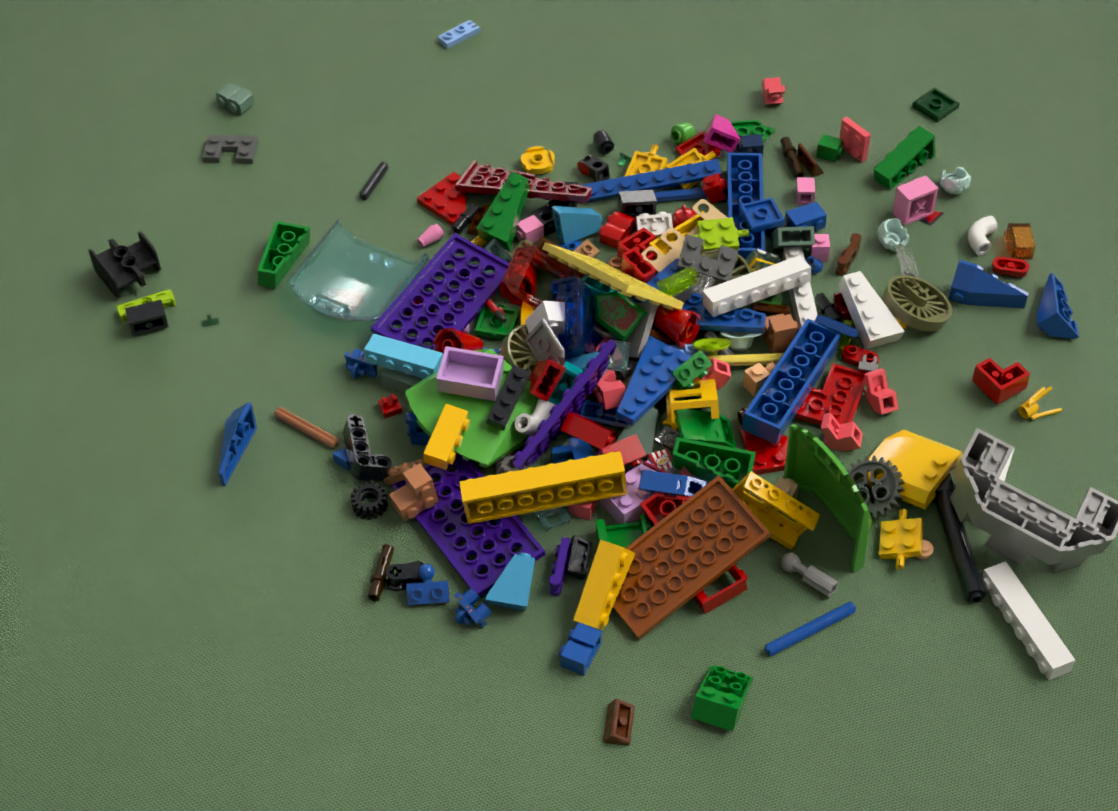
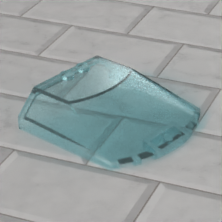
(352, 277)

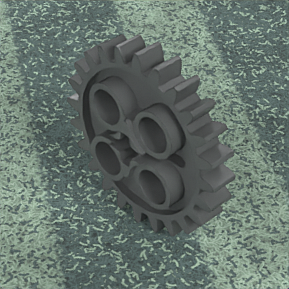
(888, 483)

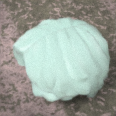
(955, 182)
(892, 234)

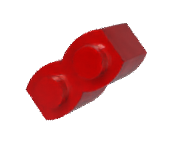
(618, 228)
(636, 266)

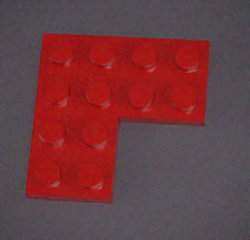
(839, 396)

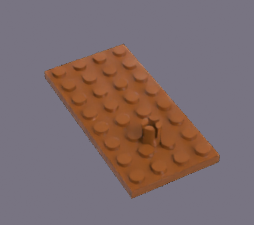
(686, 555)

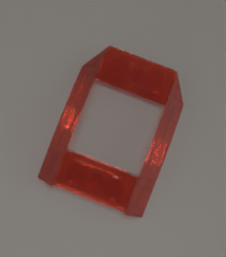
(518, 268)

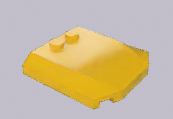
(921, 463)

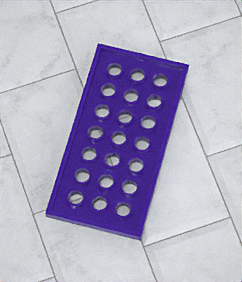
(441, 288)
(474, 545)

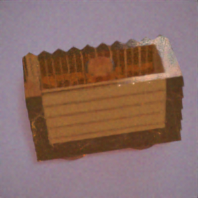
(1019, 241)

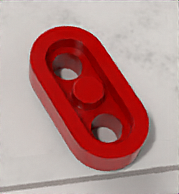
(1010, 266)
(853, 355)

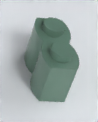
(235, 98)

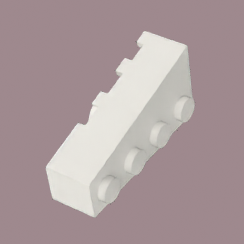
(869, 312)

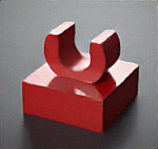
(390, 406)

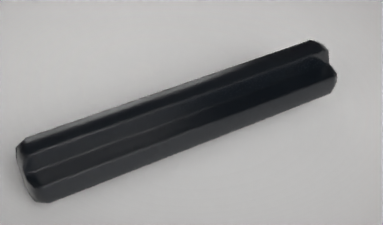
(373, 180)

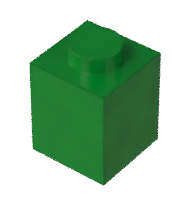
(829, 148)

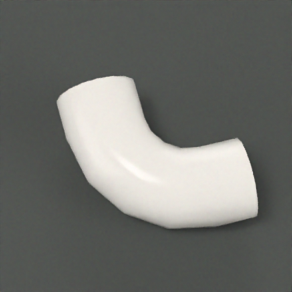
(978, 232)
(528, 423)

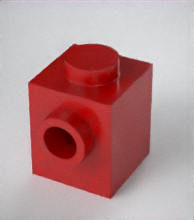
(715, 188)

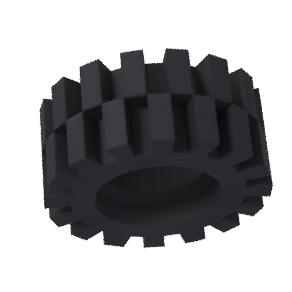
(372, 509)

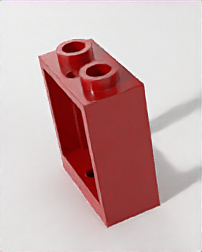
(588, 430)
(740, 585)

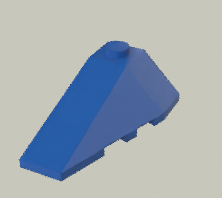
(979, 288)
(1055, 312)
(237, 435)

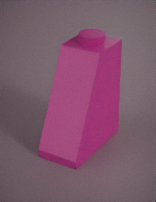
(721, 134)

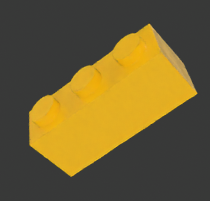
(446, 437)

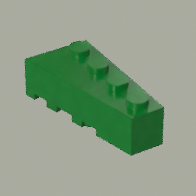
(905, 157)
(505, 211)
(282, 251)
(711, 460)

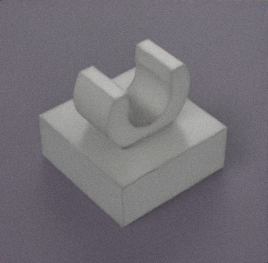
(866, 366)

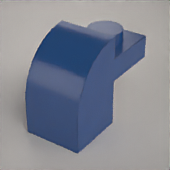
(575, 450)

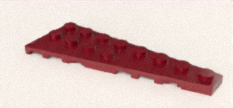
(490, 181)

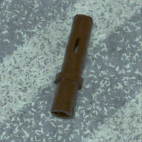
(790, 153)
(379, 579)

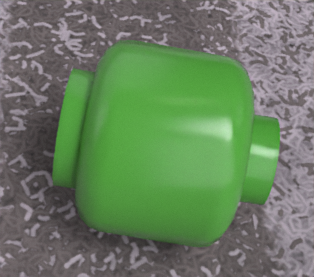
(682, 132)

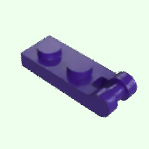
(558, 569)

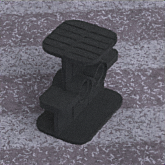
(124, 264)

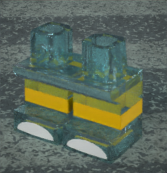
(761, 259)

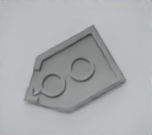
(545, 344)

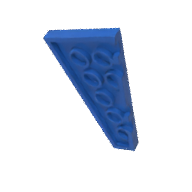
(736, 320)
(650, 379)

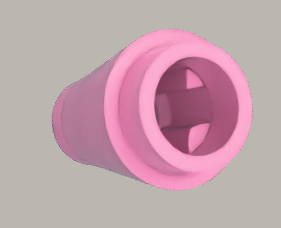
(431, 235)

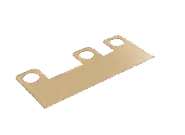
(664, 260)

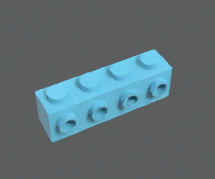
(402, 356)

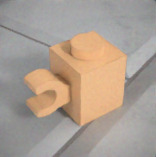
(756, 376)

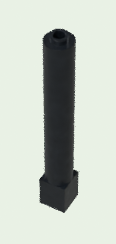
(958, 543)

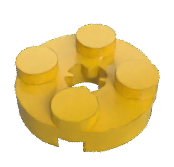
(545, 162)

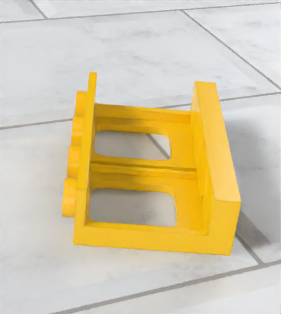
(706, 391)
(767, 511)

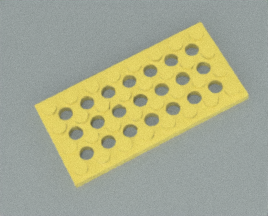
(609, 275)

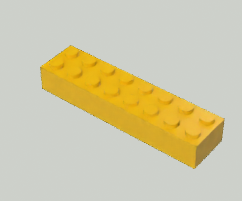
(543, 487)

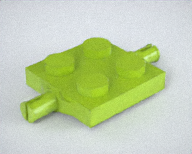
(718, 233)

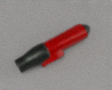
(498, 312)

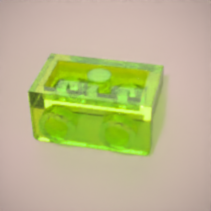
(678, 281)

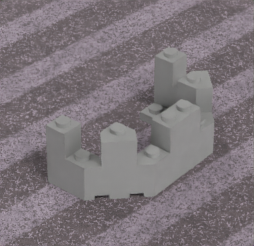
(1021, 523)

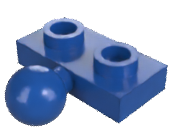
(427, 591)

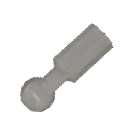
(791, 563)

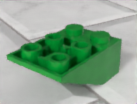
(700, 427)
(721, 697)

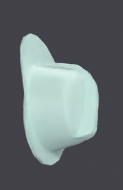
(740, 340)

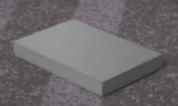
(640, 335)

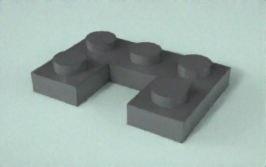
(243, 145)
(719, 269)

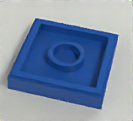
(761, 215)
(838, 326)

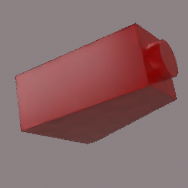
(545, 378)

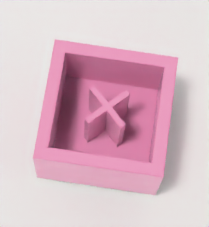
(915, 200)

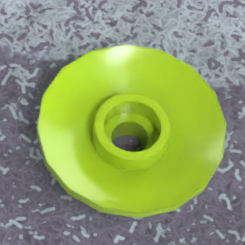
(712, 345)

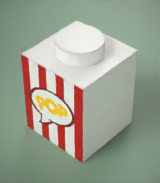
(662, 460)

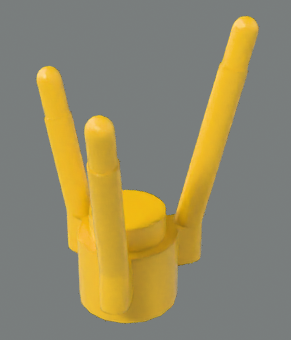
(1030, 407)

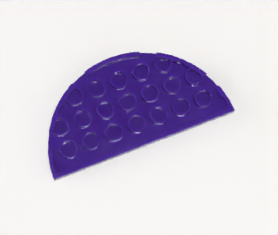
(572, 402)

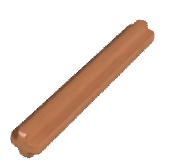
(306, 427)

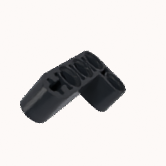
(361, 462)

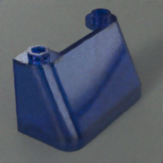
(579, 316)

